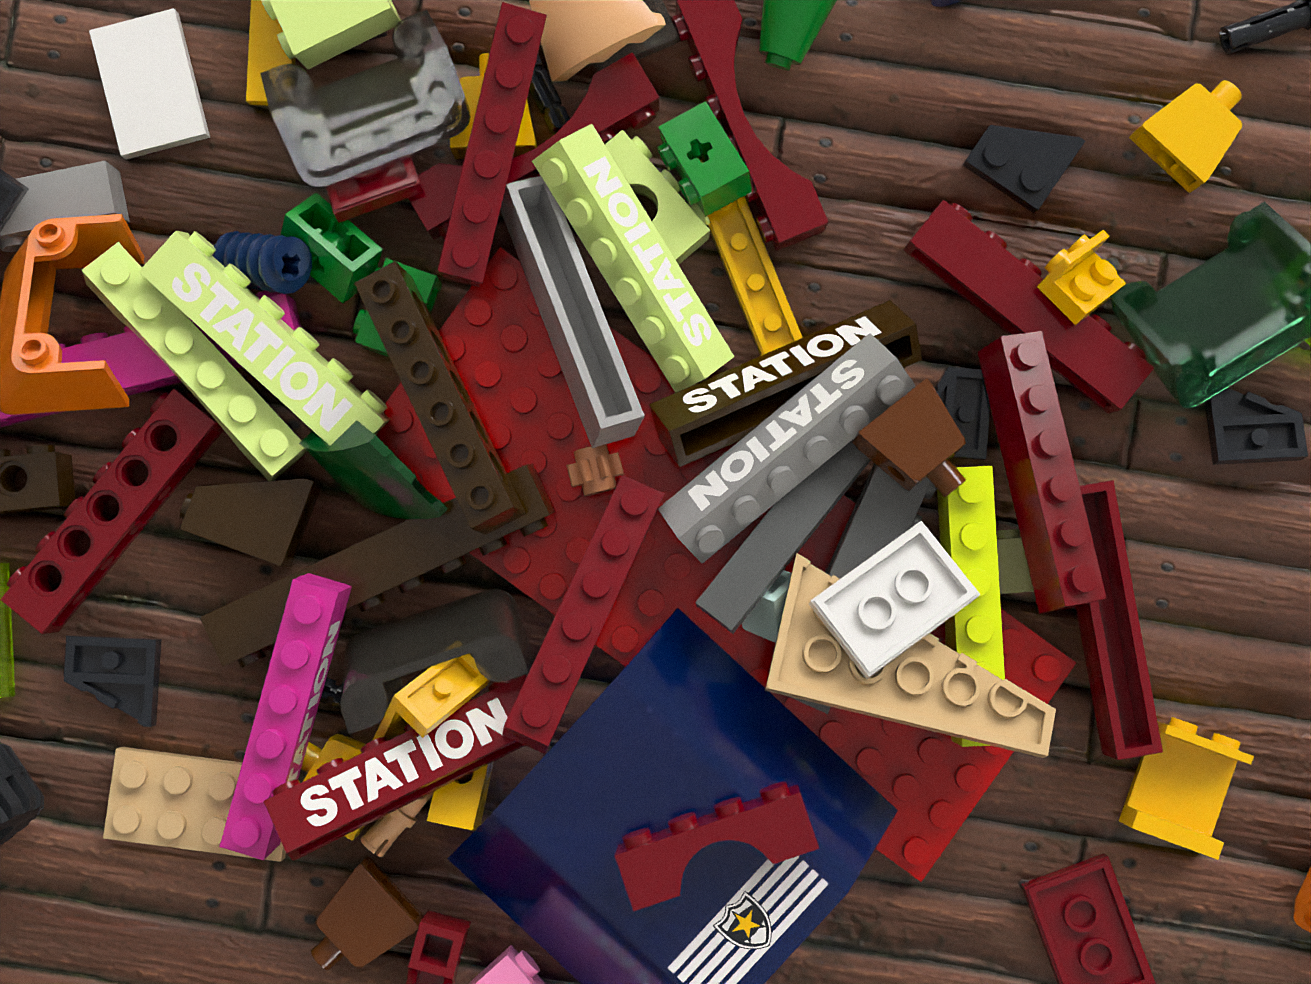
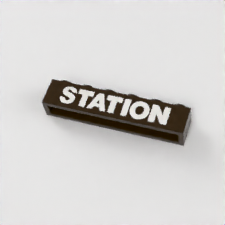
(741, 398)

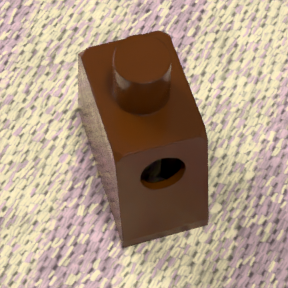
(915, 441)
(364, 918)

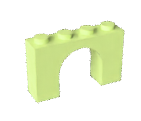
(327, 28)

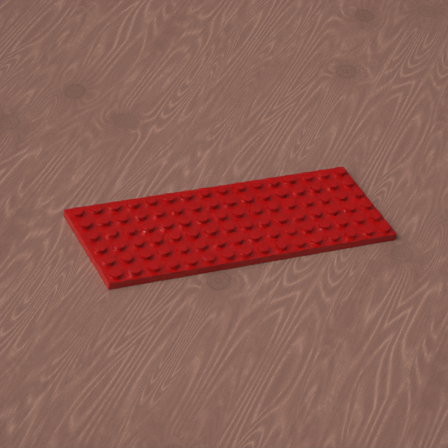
(532, 418)

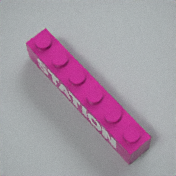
(285, 710)

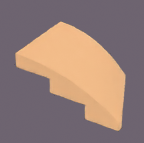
(591, 31)

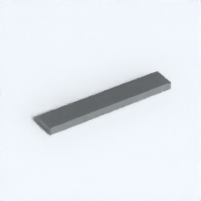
(779, 538)

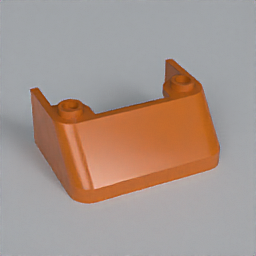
(30, 358)

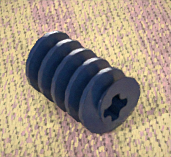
(266, 260)

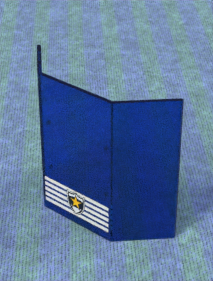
(659, 744)

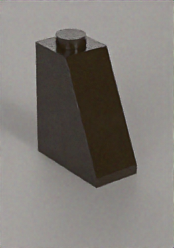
(253, 517)

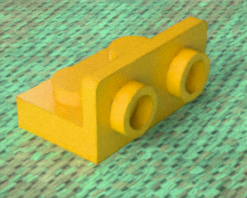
(1080, 278)

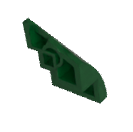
(373, 474)

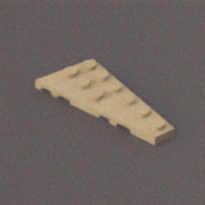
(920, 688)

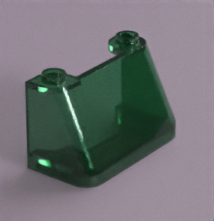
(1225, 312)

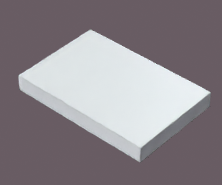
(149, 84)
(894, 599)

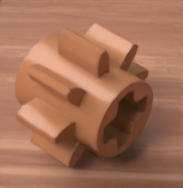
(595, 470)

